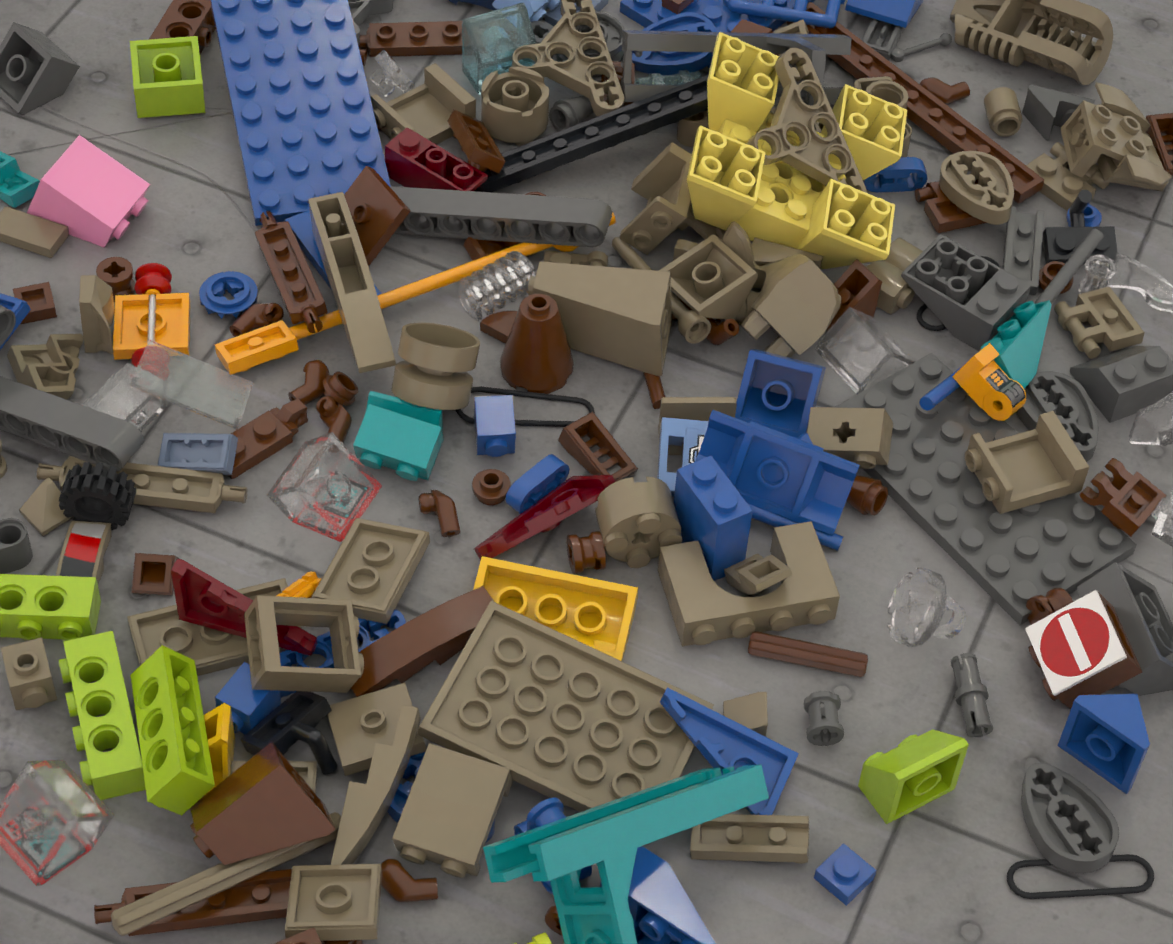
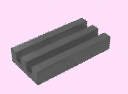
(885, 52)

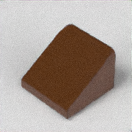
(153, 574)

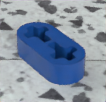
(898, 178)
(537, 483)

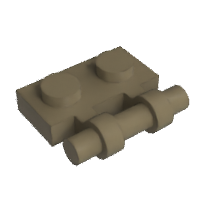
(1059, 183)
(1108, 318)

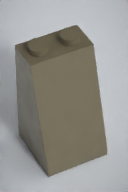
(611, 311)

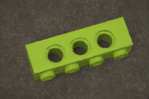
(48, 606)
(97, 660)
(171, 731)

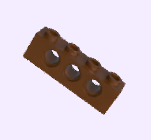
(187, 19)

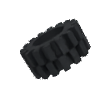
(97, 495)

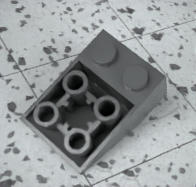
(965, 290)

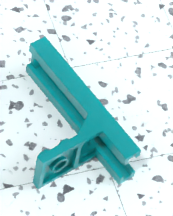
(611, 839)

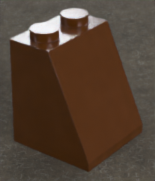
(259, 810)

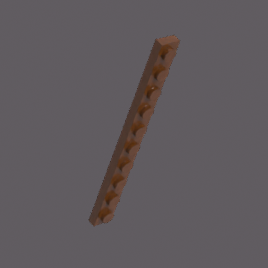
(929, 111)

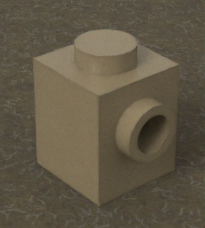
(28, 674)

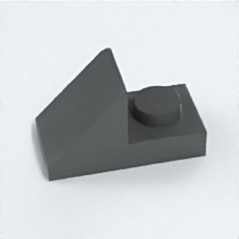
(1049, 108)

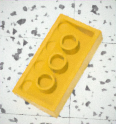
(574, 605)

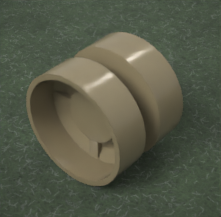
(435, 366)

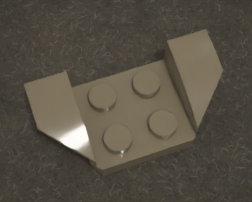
(1132, 169)

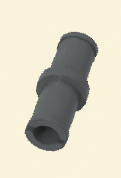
(971, 695)

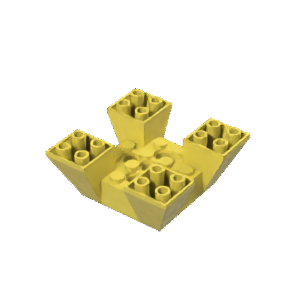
(775, 199)

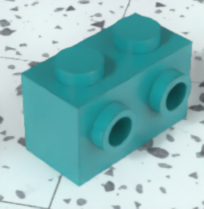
(398, 443)

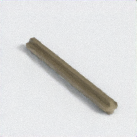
(208, 883)

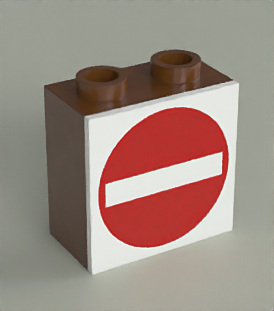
(1082, 649)

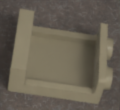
(425, 107)
(667, 195)
(1028, 465)
(451, 810)

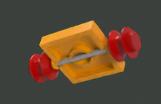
(151, 315)

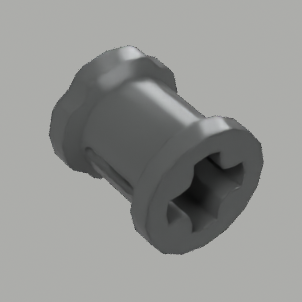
(830, 712)

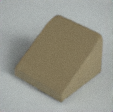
(749, 711)

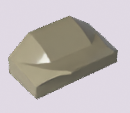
(96, 313)

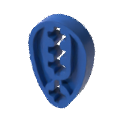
(669, 62)

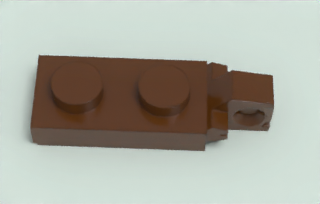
(267, 435)

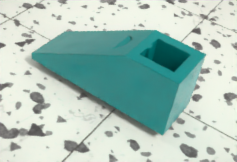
(1021, 341)

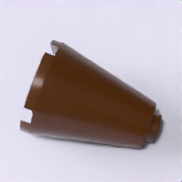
(537, 347)

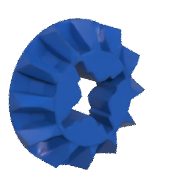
(237, 284)

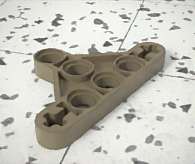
(578, 69)
(797, 116)

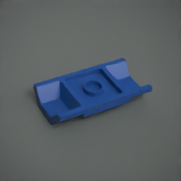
(780, 471)

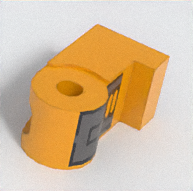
(990, 385)

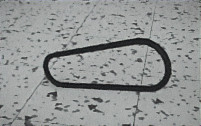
(531, 395)

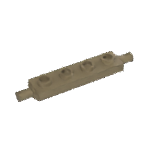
(164, 485)

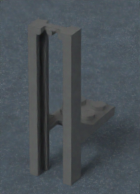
(815, 46)

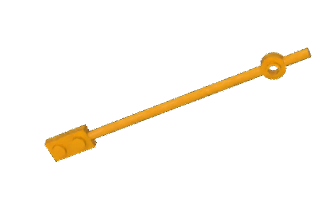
(278, 340)

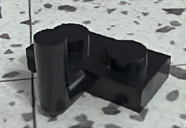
(1063, 241)
(292, 722)

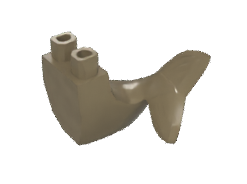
(793, 300)

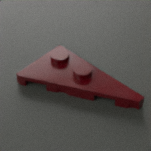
(546, 513)
(219, 607)

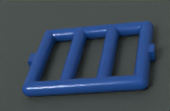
(768, 10)

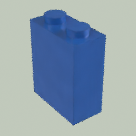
(713, 514)

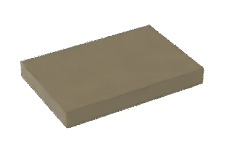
(373, 568)

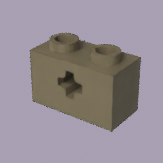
(852, 434)

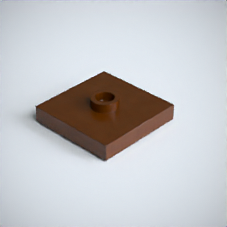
(374, 211)

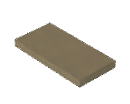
(208, 647)

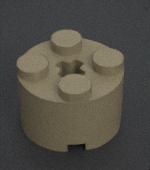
(515, 105)
(637, 520)

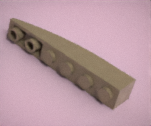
(351, 282)

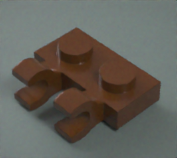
(1125, 497)

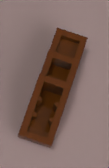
(420, 641)

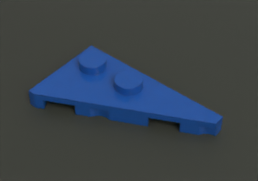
(732, 744)

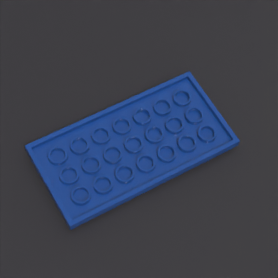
(297, 100)

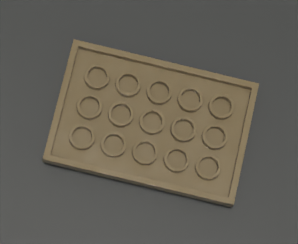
(557, 713)

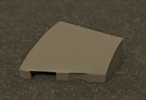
(49, 365)

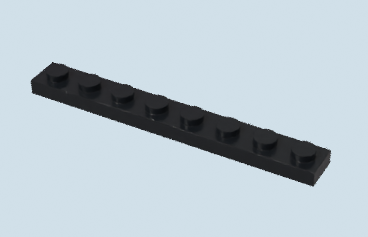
(598, 134)

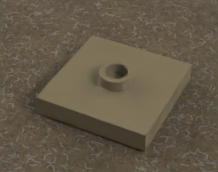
(367, 721)
(335, 900)

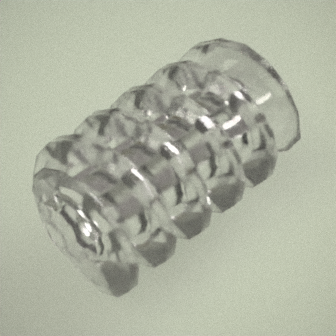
(495, 284)

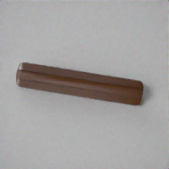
(808, 654)

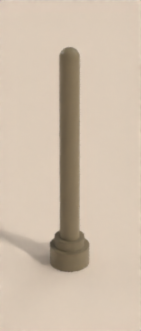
(690, 324)

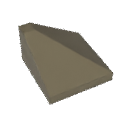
(43, 508)

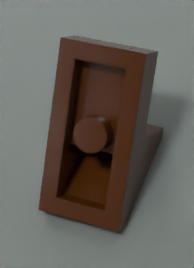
(858, 290)

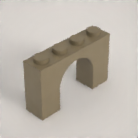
(709, 613)

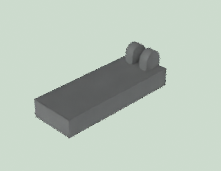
(1024, 246)

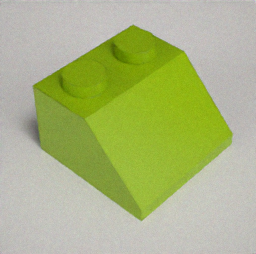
(167, 77)
(912, 773)

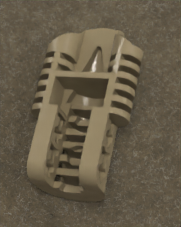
(1035, 34)

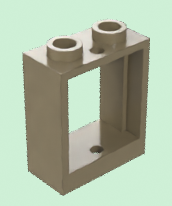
(263, 645)

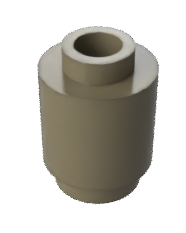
(1003, 111)

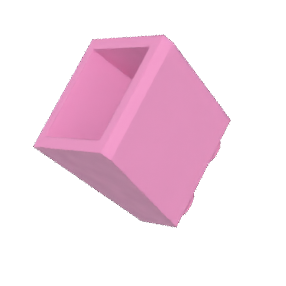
(89, 194)

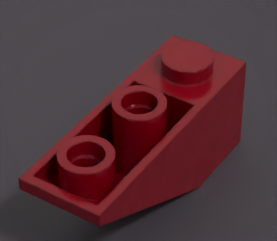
(423, 164)

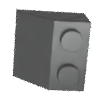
(32, 69)
(1126, 380)

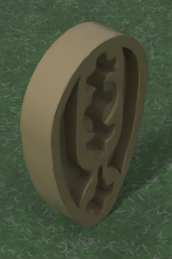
(990, 198)

